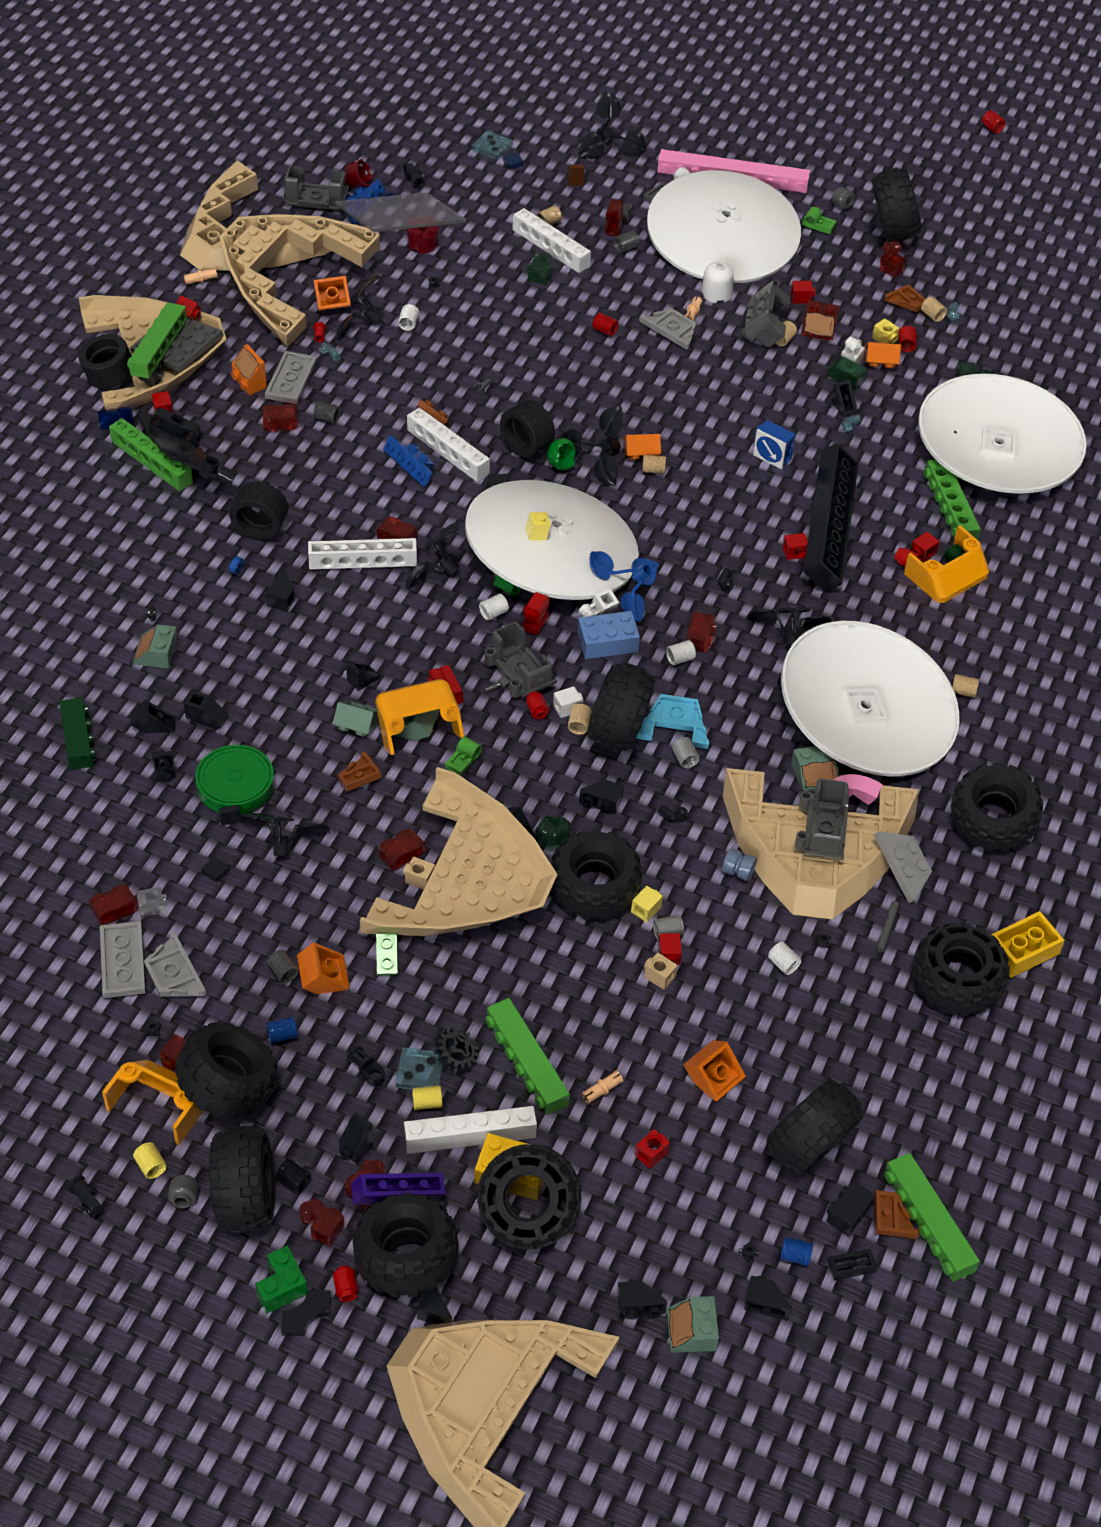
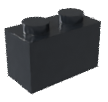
(850, 1208)

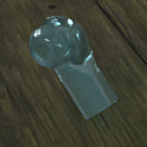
(951, 311)
(331, 350)
(849, 421)

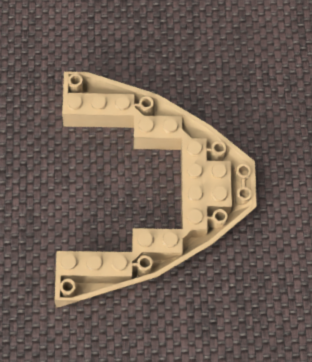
(202, 240)
(254, 241)

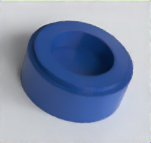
(236, 565)

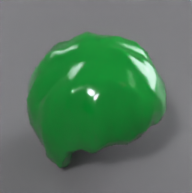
(561, 454)

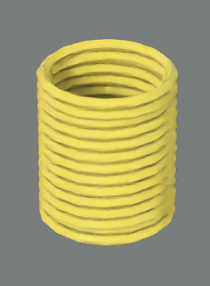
(427, 1097)
(149, 1160)

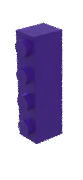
(375, 1187)

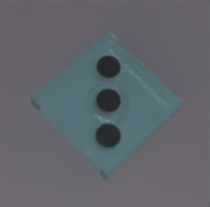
(492, 145)
(418, 1069)

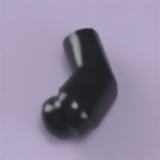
(724, 579)
(671, 815)

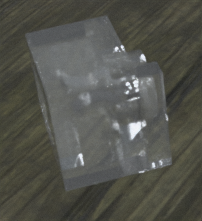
(151, 901)

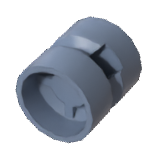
(739, 864)

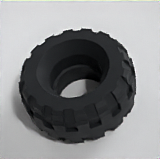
(896, 204)
(620, 706)
(1003, 786)
(596, 853)
(955, 991)
(226, 1070)
(815, 1127)
(242, 1178)
(563, 1191)
(403, 1221)

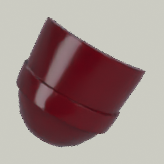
(356, 174)

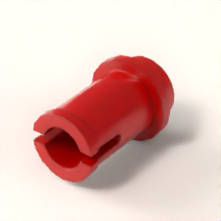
(319, 328)

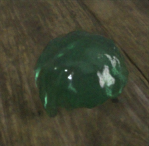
(553, 831)

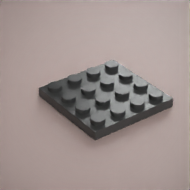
(188, 345)

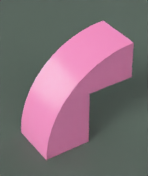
(861, 787)

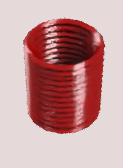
(993, 121)
(605, 324)
(907, 338)

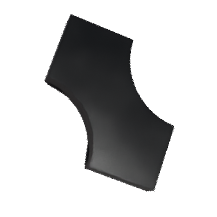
(313, 1307)

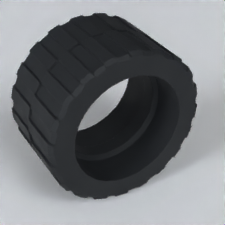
(103, 349)
(527, 428)
(252, 523)

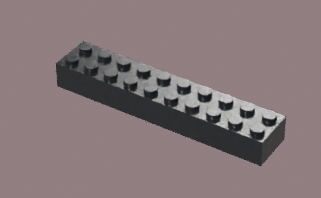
(831, 518)

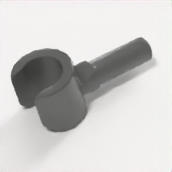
(480, 386)
(503, 682)

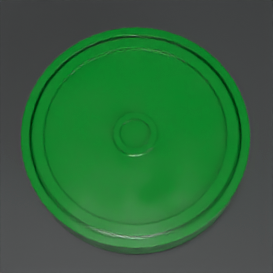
(235, 777)

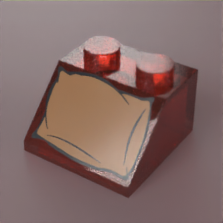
(820, 320)

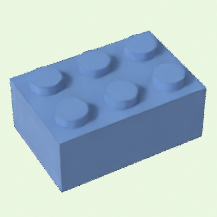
(608, 634)

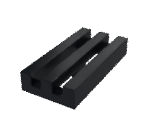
(872, 1268)

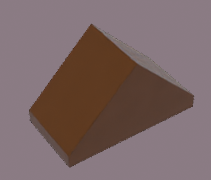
(575, 175)

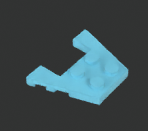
(676, 714)

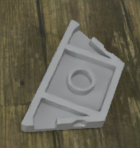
(672, 326)
(905, 862)
(172, 971)

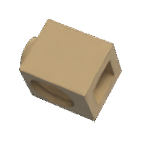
(418, 872)
(660, 978)

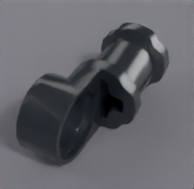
(414, 174)
(366, 1065)
(86, 1194)

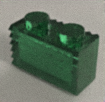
(846, 369)

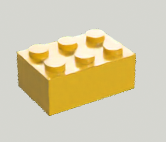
(1029, 943)
(526, 1186)

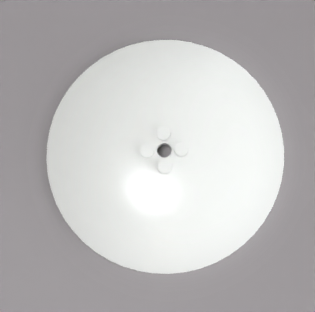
(692, 229)
(1036, 432)
(560, 563)
(907, 695)

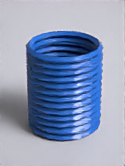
(282, 1030)
(796, 1251)

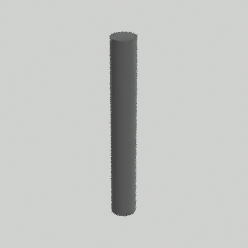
(887, 926)

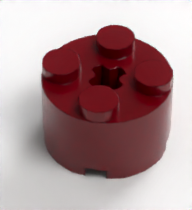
(423, 239)

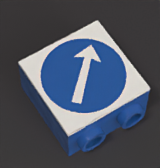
(774, 444)

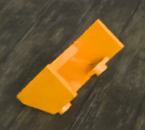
(953, 578)
(414, 700)
(159, 1079)

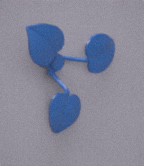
(643, 571)

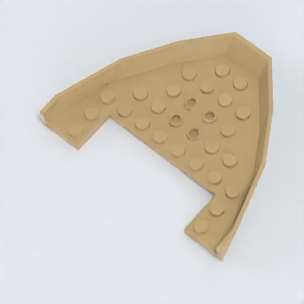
(133, 319)
(483, 875)
(806, 882)
(464, 1390)

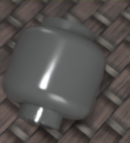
(843, 198)
(183, 1191)

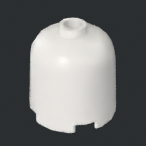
(718, 282)

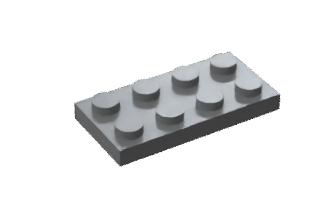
(291, 377)
(122, 959)

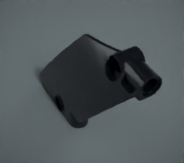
(175, 441)

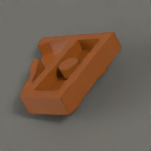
(906, 297)
(439, 415)
(359, 773)
(891, 1216)

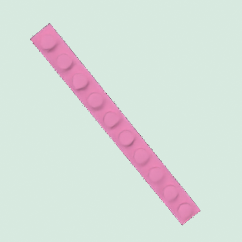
(776, 176)

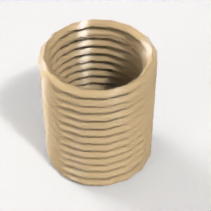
(550, 215)
(934, 309)
(790, 332)
(654, 464)
(965, 685)
(579, 718)

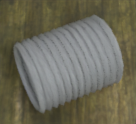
(685, 752)
(667, 925)

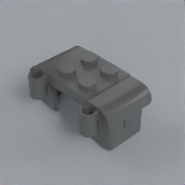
(314, 195)
(761, 312)
(518, 662)
(825, 819)

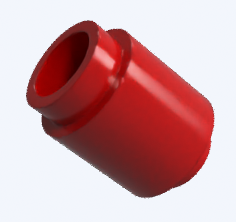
(902, 554)
(537, 705)
(345, 1283)

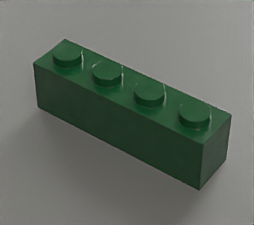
(76, 733)

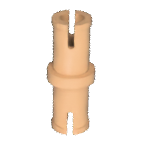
(200, 276)
(694, 308)
(602, 1087)

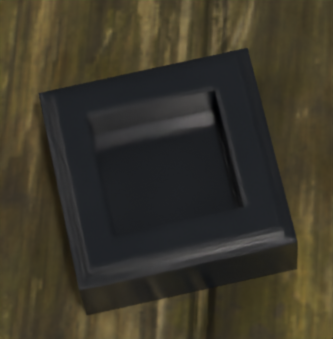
(229, 815)
(215, 869)

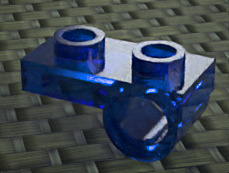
(109, 417)

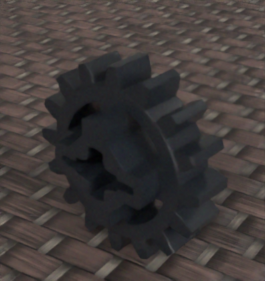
(456, 1050)

